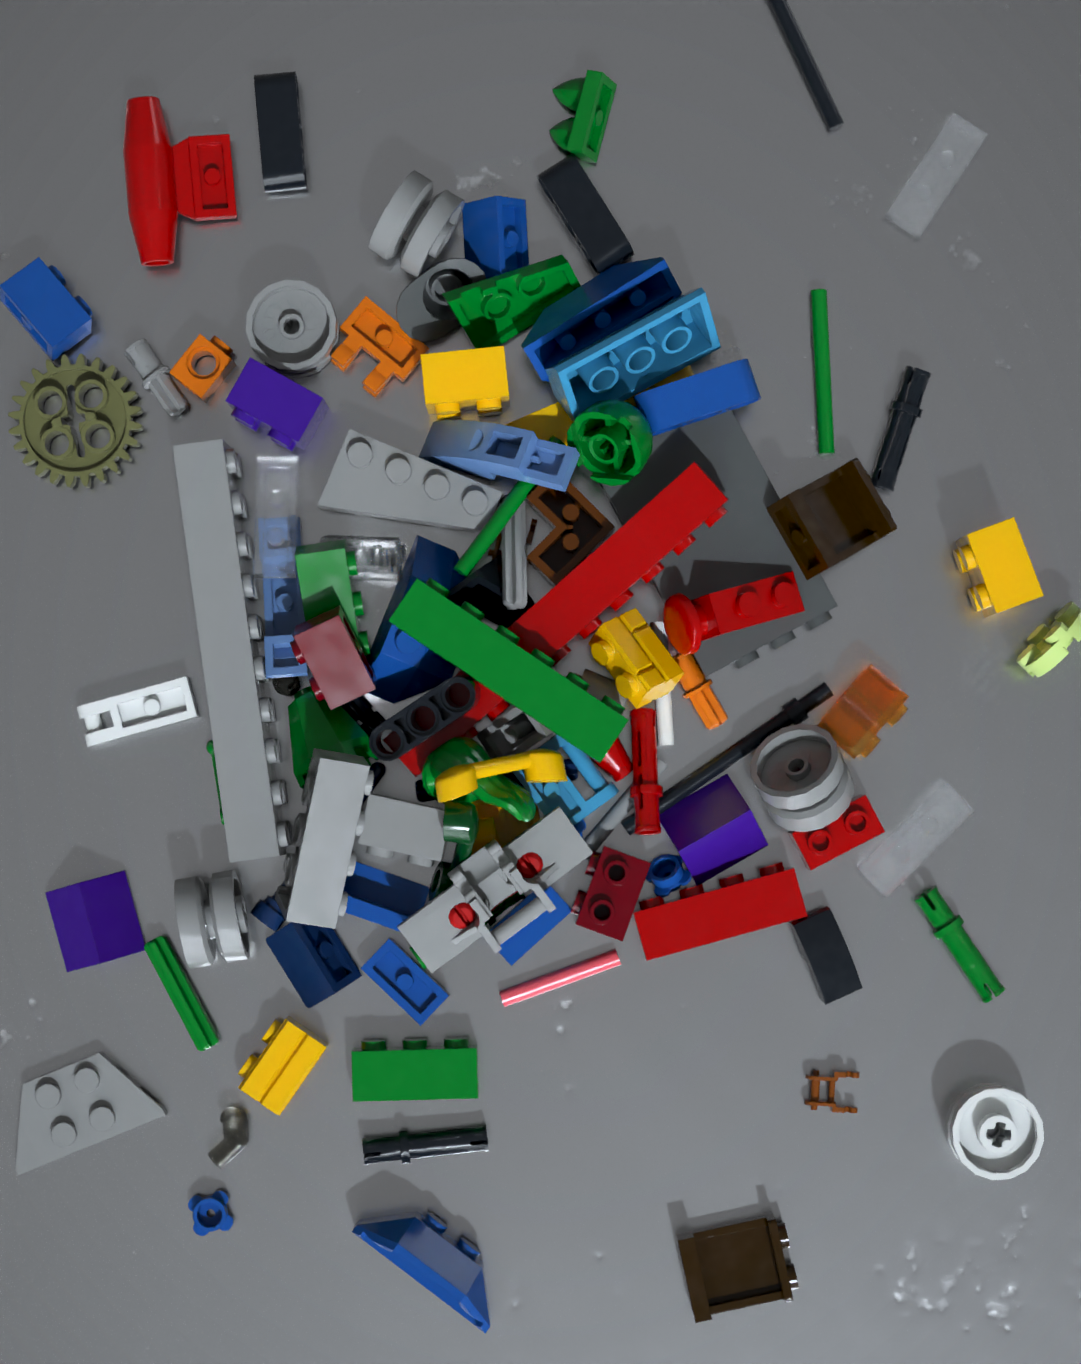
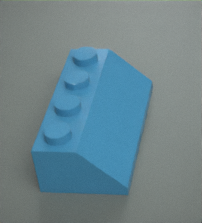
(636, 354)

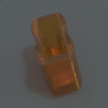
(863, 711)

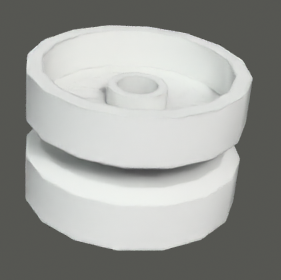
(1018, 1137)

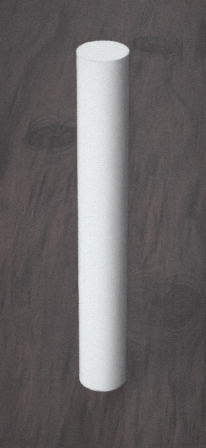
(663, 704)

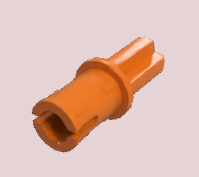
(700, 692)

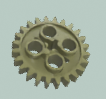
(112, 413)

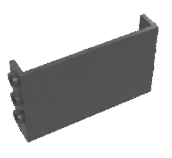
(736, 548)

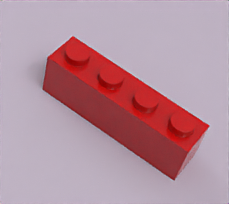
(720, 912)

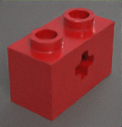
(850, 830)

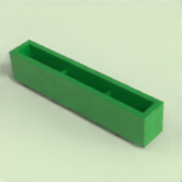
(509, 670)

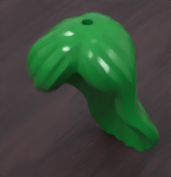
(493, 790)

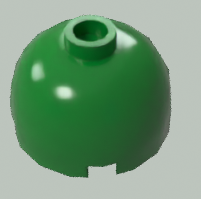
(611, 441)

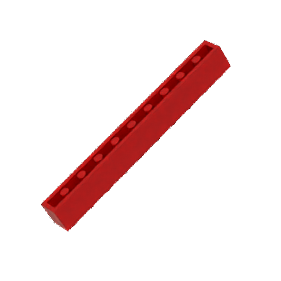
(587, 592)

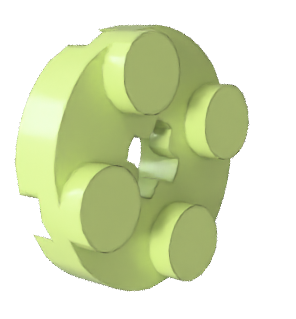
(1050, 643)

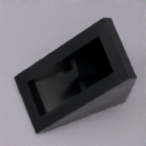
(484, 592)

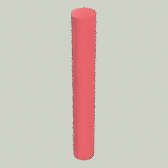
(559, 978)

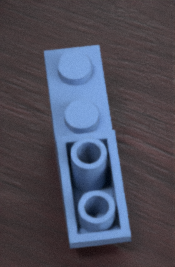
(499, 450)

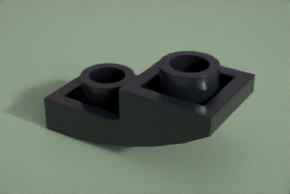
(826, 954)

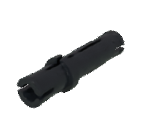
(902, 420)
(424, 1144)

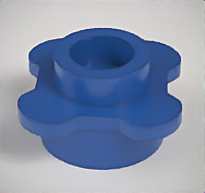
(667, 874)
(204, 1223)

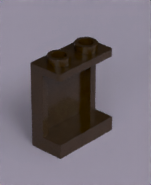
(832, 518)
(736, 1265)

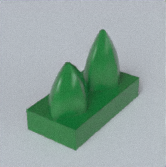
(592, 101)

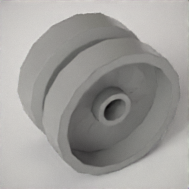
(415, 224)
(279, 307)
(802, 778)
(217, 917)

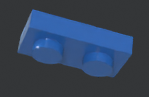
(405, 981)

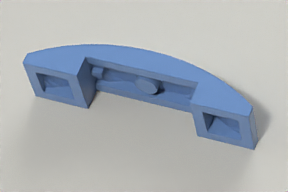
(282, 613)

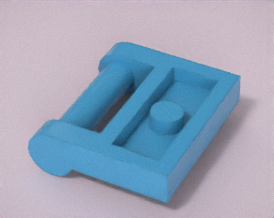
(564, 794)

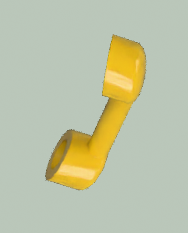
(538, 765)

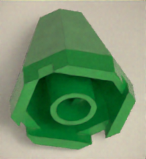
(318, 727)

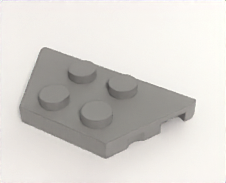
(78, 1109)

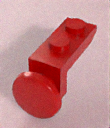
(729, 610)

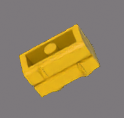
(635, 658)
(282, 1064)

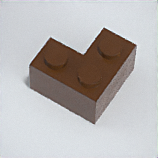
(575, 534)

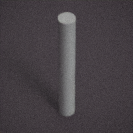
(614, 816)

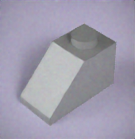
(512, 734)

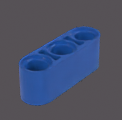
(698, 396)

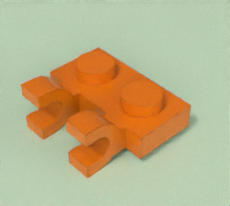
(383, 340)

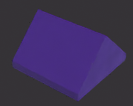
(712, 829)
(96, 921)

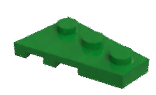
(510, 302)

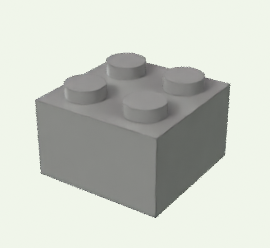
(403, 828)

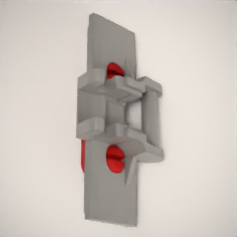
(489, 878)

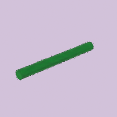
(822, 371)
(495, 524)

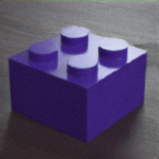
(276, 404)

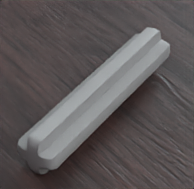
(514, 560)

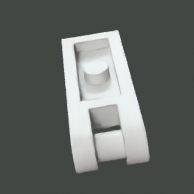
(139, 711)

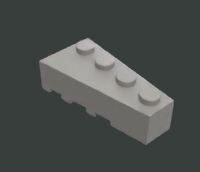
(398, 486)
(325, 839)

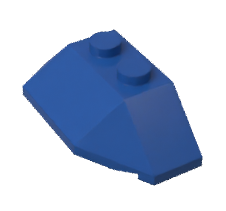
(598, 309)
(398, 660)
(432, 1259)

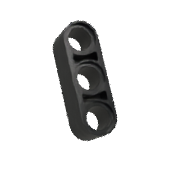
(280, 132)
(585, 214)
(405, 723)

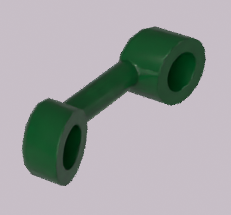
(459, 827)

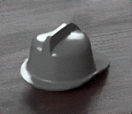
(421, 306)

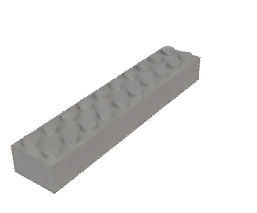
(230, 650)

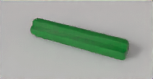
(181, 993)

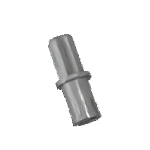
(156, 377)

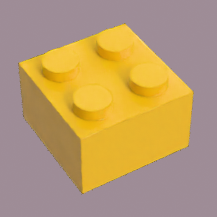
(465, 382)
(997, 568)

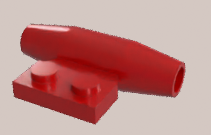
(170, 181)

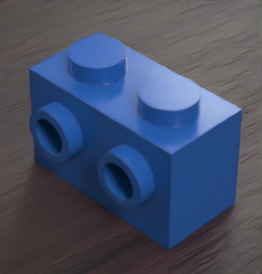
(46, 308)

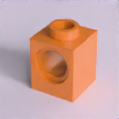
(198, 384)

